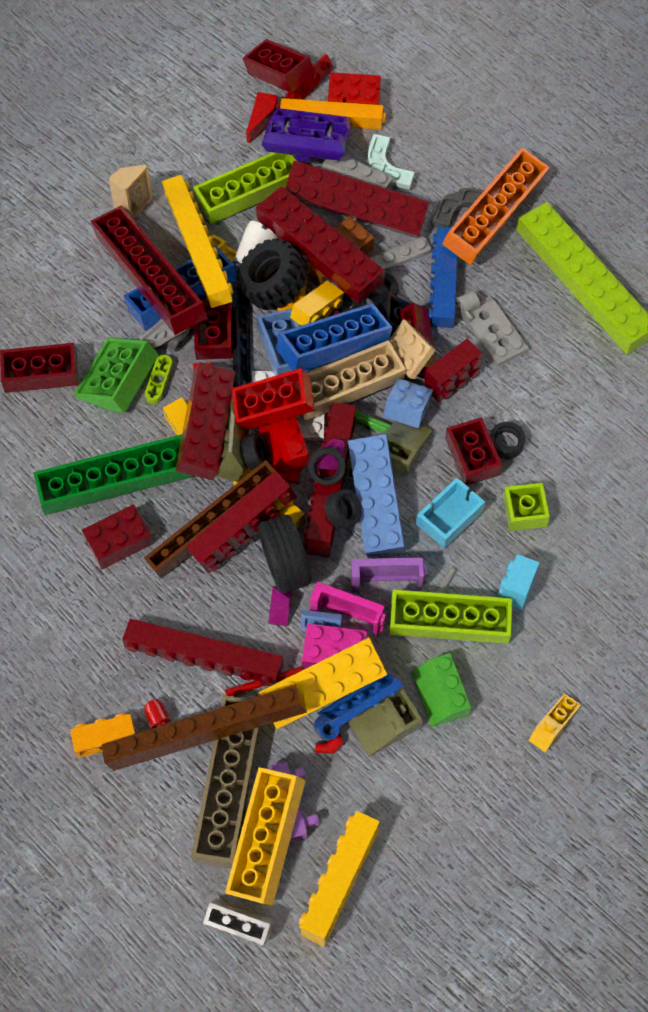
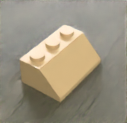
(131, 189)

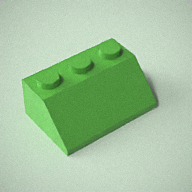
(441, 690)

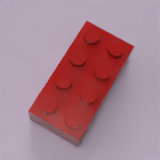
(273, 399)

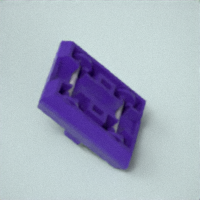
(307, 134)

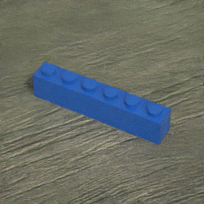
(443, 282)

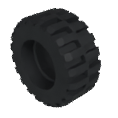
(283, 285)

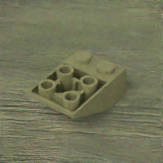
(406, 444)
(386, 722)

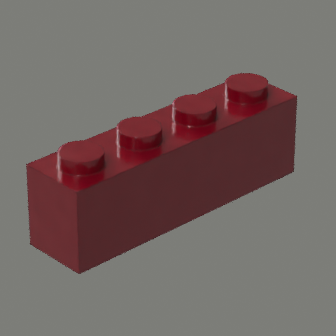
(419, 319)

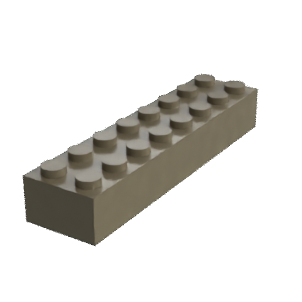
(225, 796)

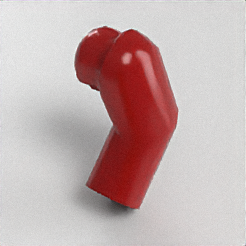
(331, 746)

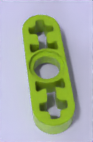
(160, 387)

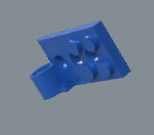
(354, 704)

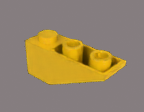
(554, 722)

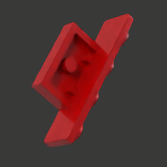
(321, 68)

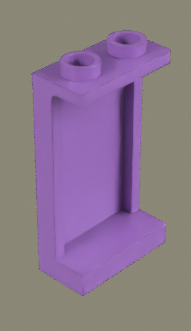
(387, 570)

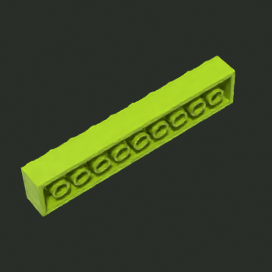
(585, 276)

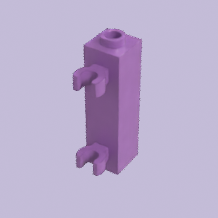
(299, 830)

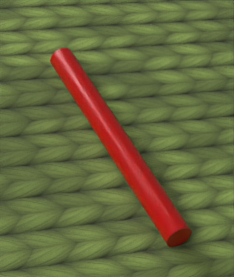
(256, 684)

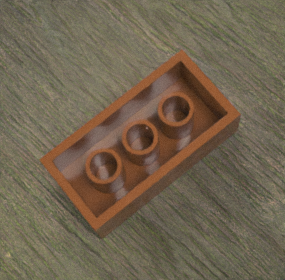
(356, 235)

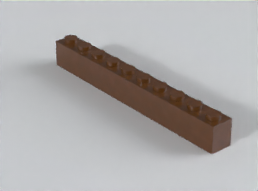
(204, 728)

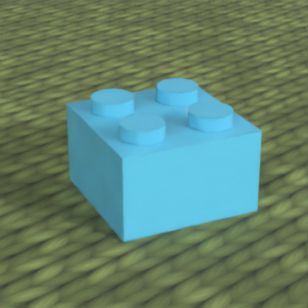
(518, 580)

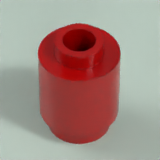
(156, 713)

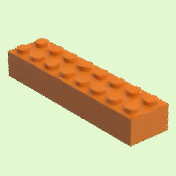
(495, 206)

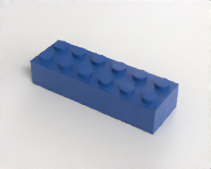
(144, 312)
(333, 337)

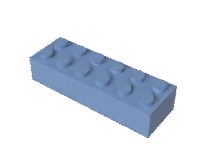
(377, 494)

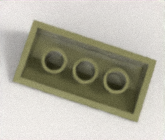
(231, 460)

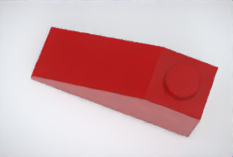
(261, 114)

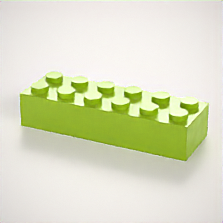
(243, 186)
(450, 616)

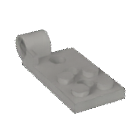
(471, 308)

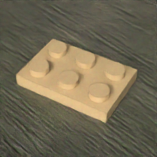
(411, 348)

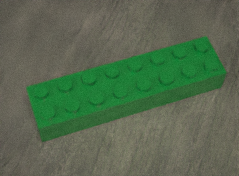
(109, 475)

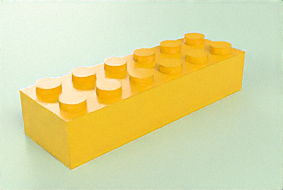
(333, 677)
(265, 836)
(339, 880)

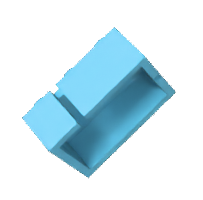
(450, 513)

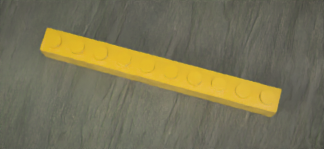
(197, 242)

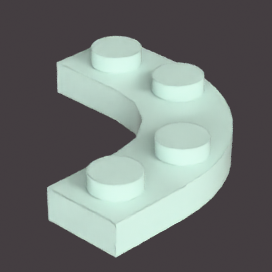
(378, 161)

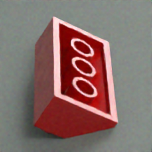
(285, 444)

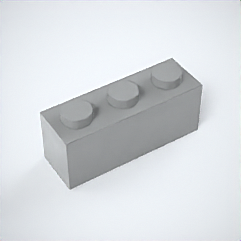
(239, 922)

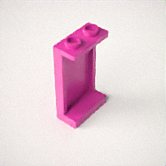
(349, 605)

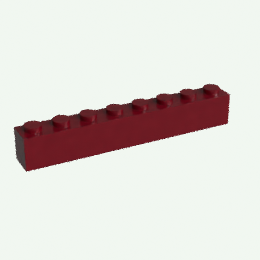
(203, 652)

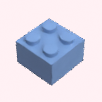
(408, 403)

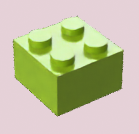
(526, 507)

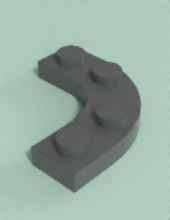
(451, 203)

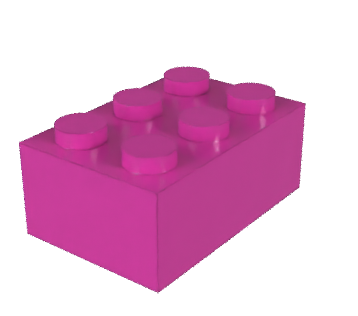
(326, 641)

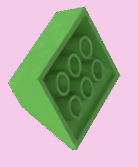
(116, 374)

